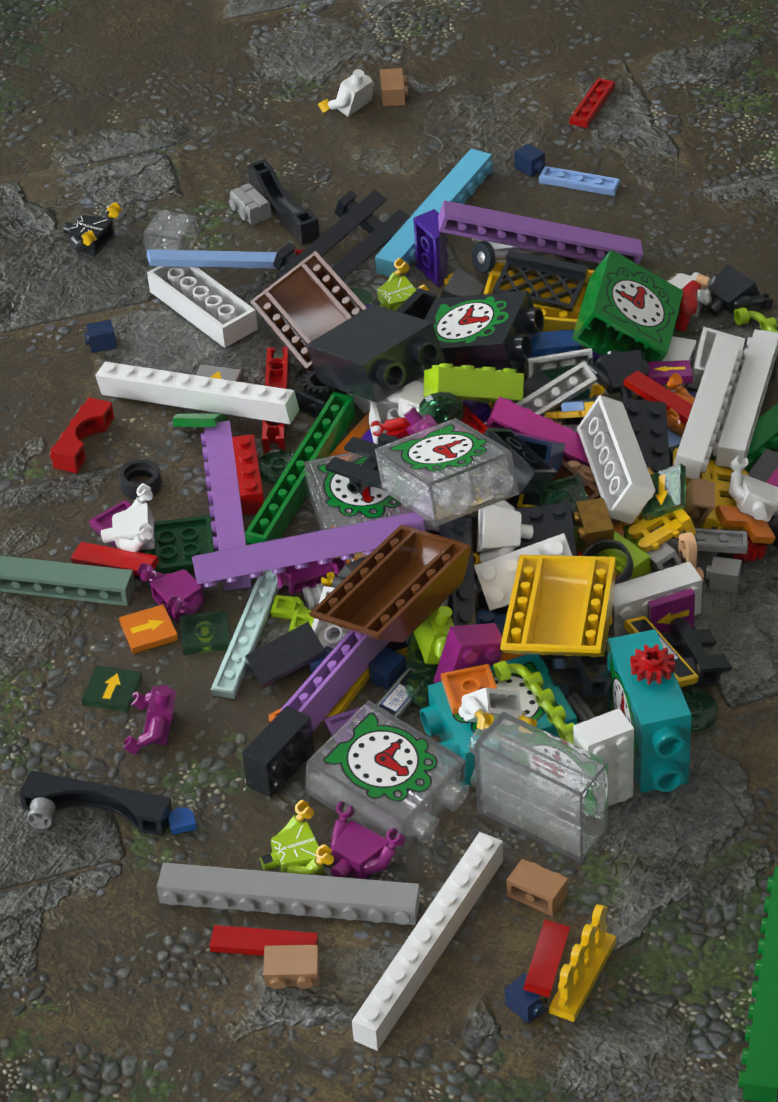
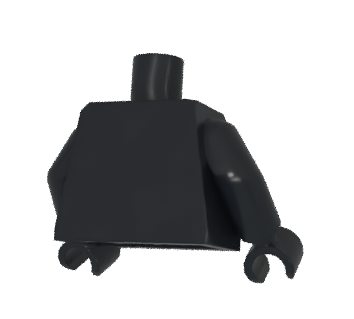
(734, 291)
(615, 367)

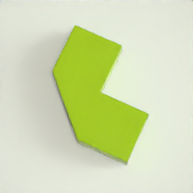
(291, 608)

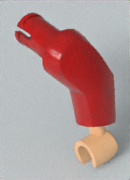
(688, 302)

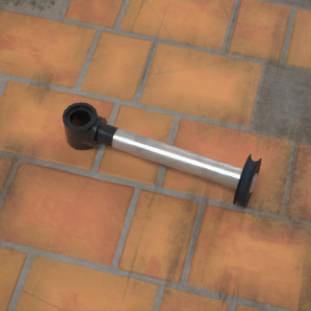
(485, 256)

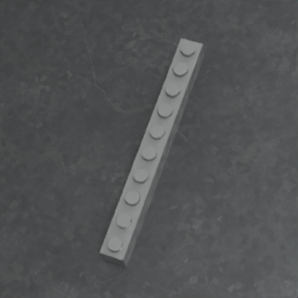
(289, 893)

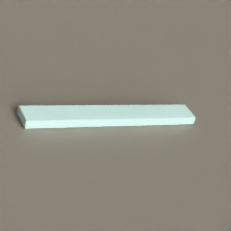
(246, 636)

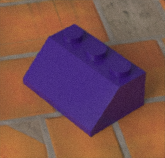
(430, 247)

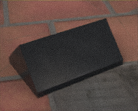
(284, 655)

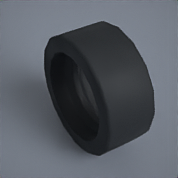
(139, 468)

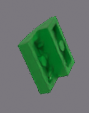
(198, 419)

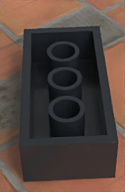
(651, 431)

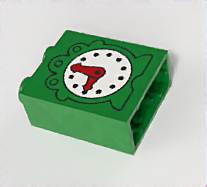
(627, 310)

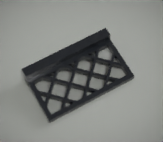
(546, 269)

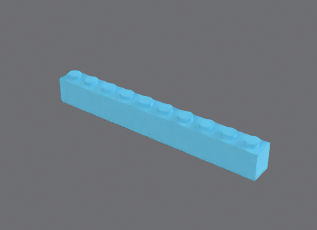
(454, 188)

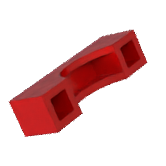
(92, 418)
(248, 474)

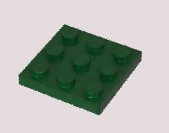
(179, 541)

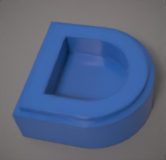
(181, 821)

